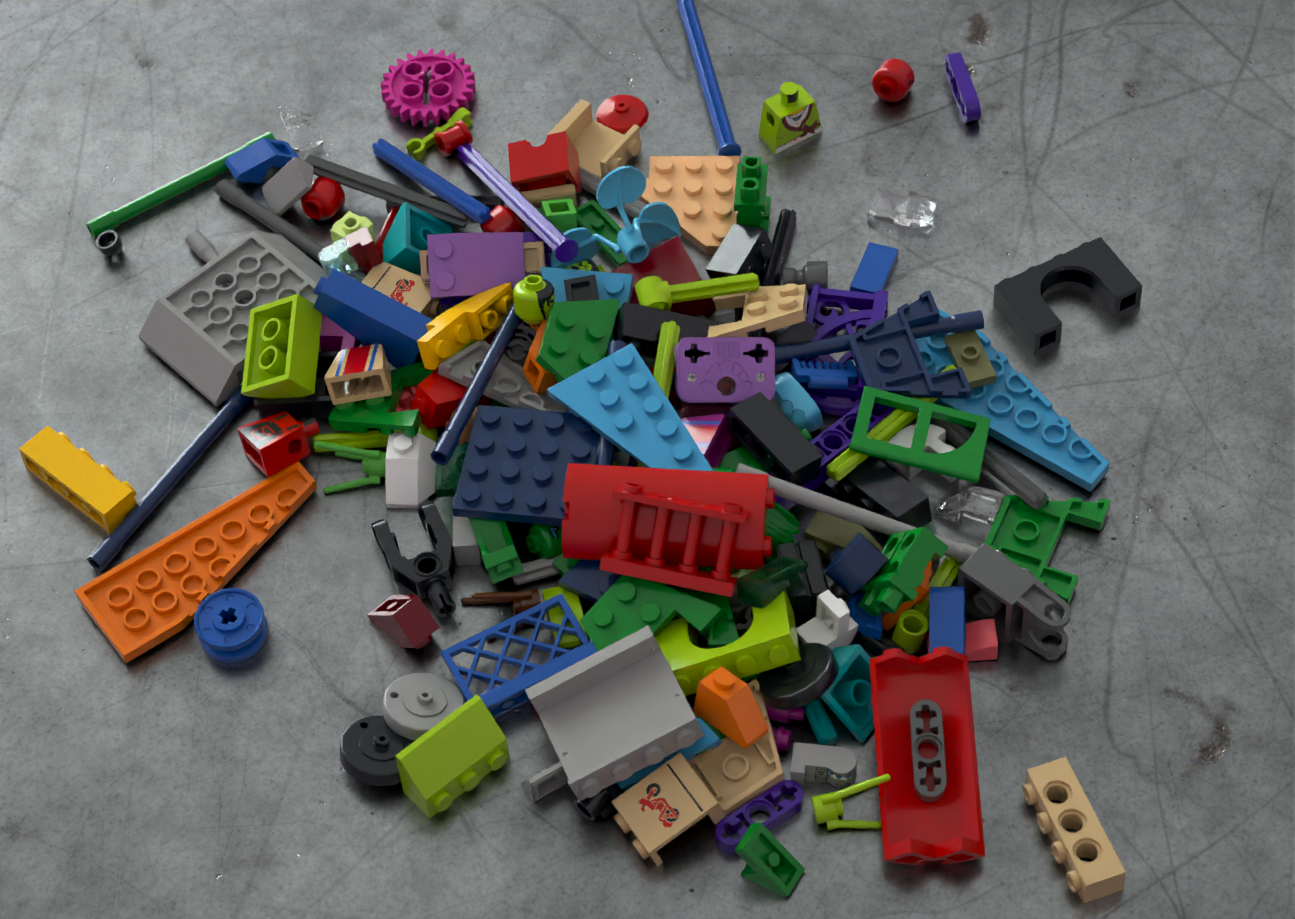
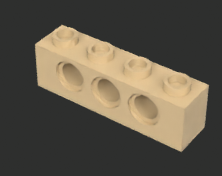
(1058, 782)

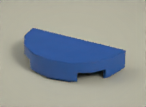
(868, 625)

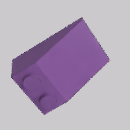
(473, 262)

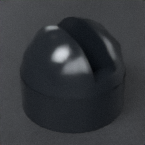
(103, 243)

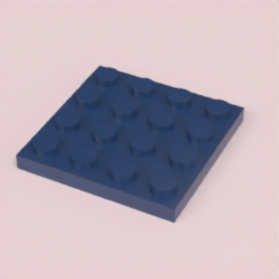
(520, 464)

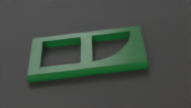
(960, 463)

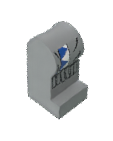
(823, 765)

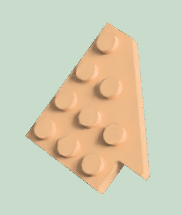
(698, 192)

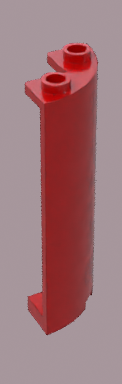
(595, 517)
(911, 827)

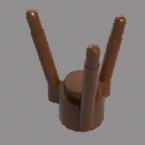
(520, 600)

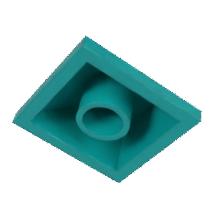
(409, 236)
(851, 692)

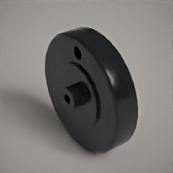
(801, 680)
(370, 750)

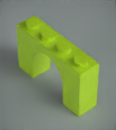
(765, 645)

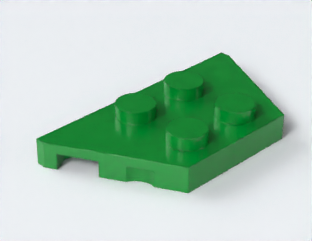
(576, 335)

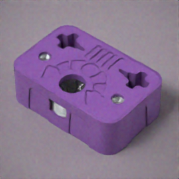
(723, 358)

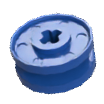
(231, 625)

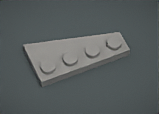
(507, 383)

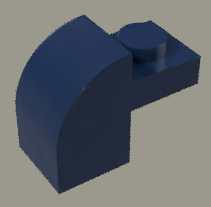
(854, 564)

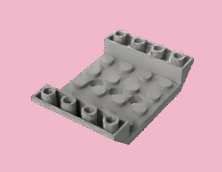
(203, 326)

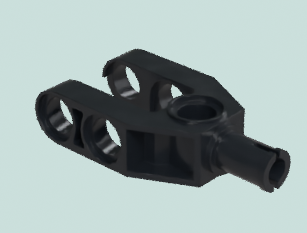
(429, 572)

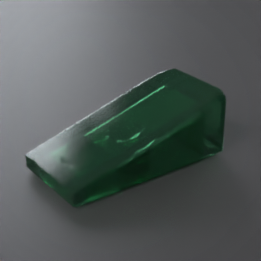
(769, 581)

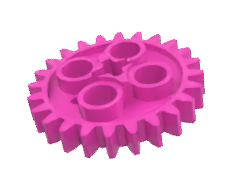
(407, 86)

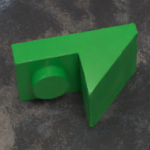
(768, 861)

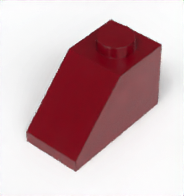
(405, 620)

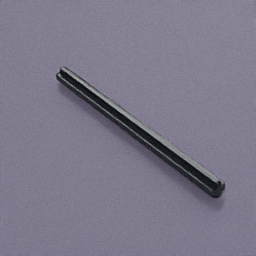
(775, 263)

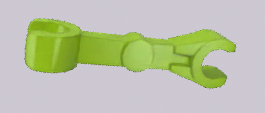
(422, 144)

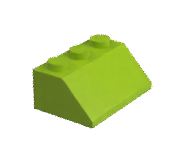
(282, 349)
(452, 757)

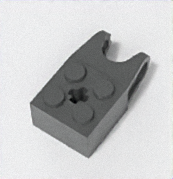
(1014, 600)

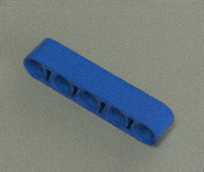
(947, 618)

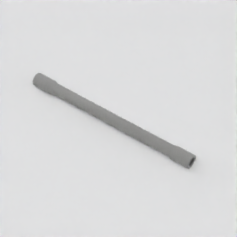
(852, 513)

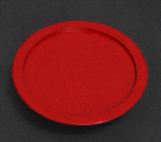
(622, 112)

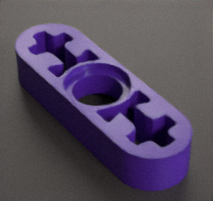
(962, 87)
(767, 802)

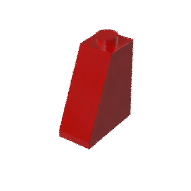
(438, 398)

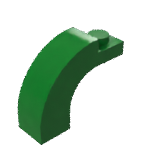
(496, 548)

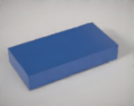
(874, 268)

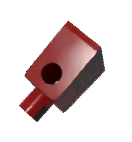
(277, 441)

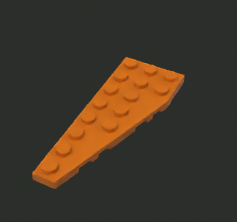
(164, 584)

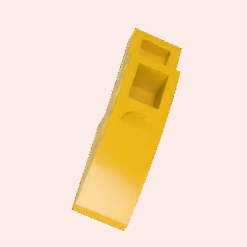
(464, 322)

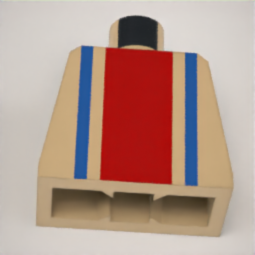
(359, 374)

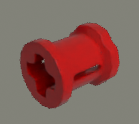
(452, 138)

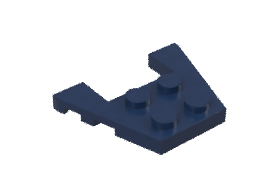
(892, 361)

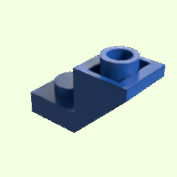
(254, 160)

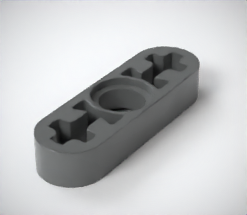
(935, 726)

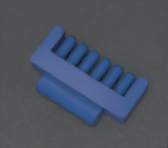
(824, 377)

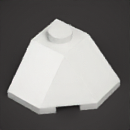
(409, 470)

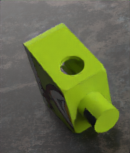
(788, 118)

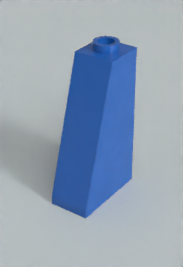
(371, 316)

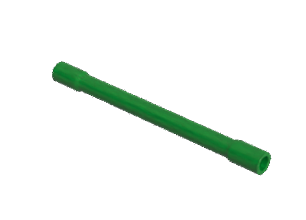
(112, 219)

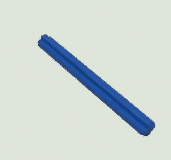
(432, 181)

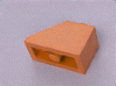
(730, 707)

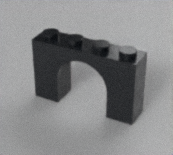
(1088, 267)

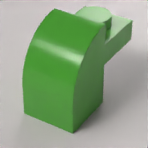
(560, 213)

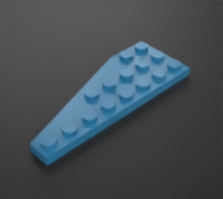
(1020, 415)

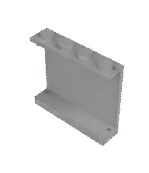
(614, 713)

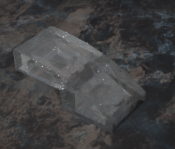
(907, 211)

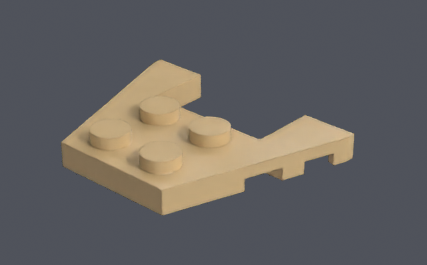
(767, 307)
(738, 773)

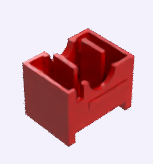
(545, 165)

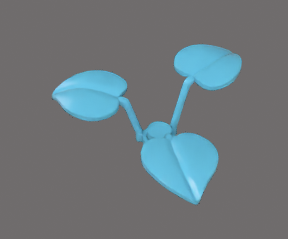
(654, 223)

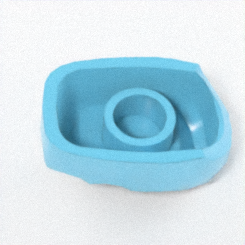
(797, 403)

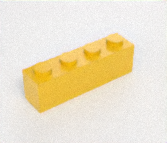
(78, 478)

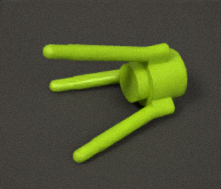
(829, 806)

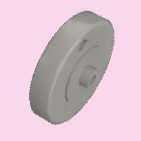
(419, 703)

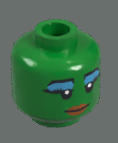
(545, 540)

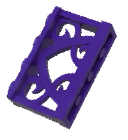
(871, 309)

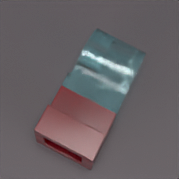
(350, 253)

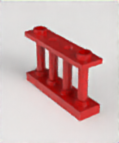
(653, 566)

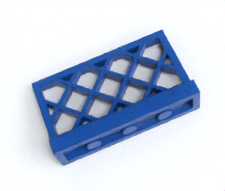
(512, 692)

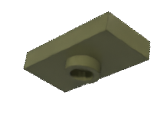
(969, 354)

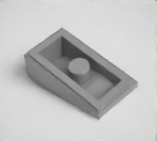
(464, 542)

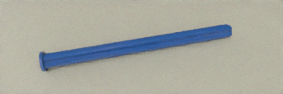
(708, 80)

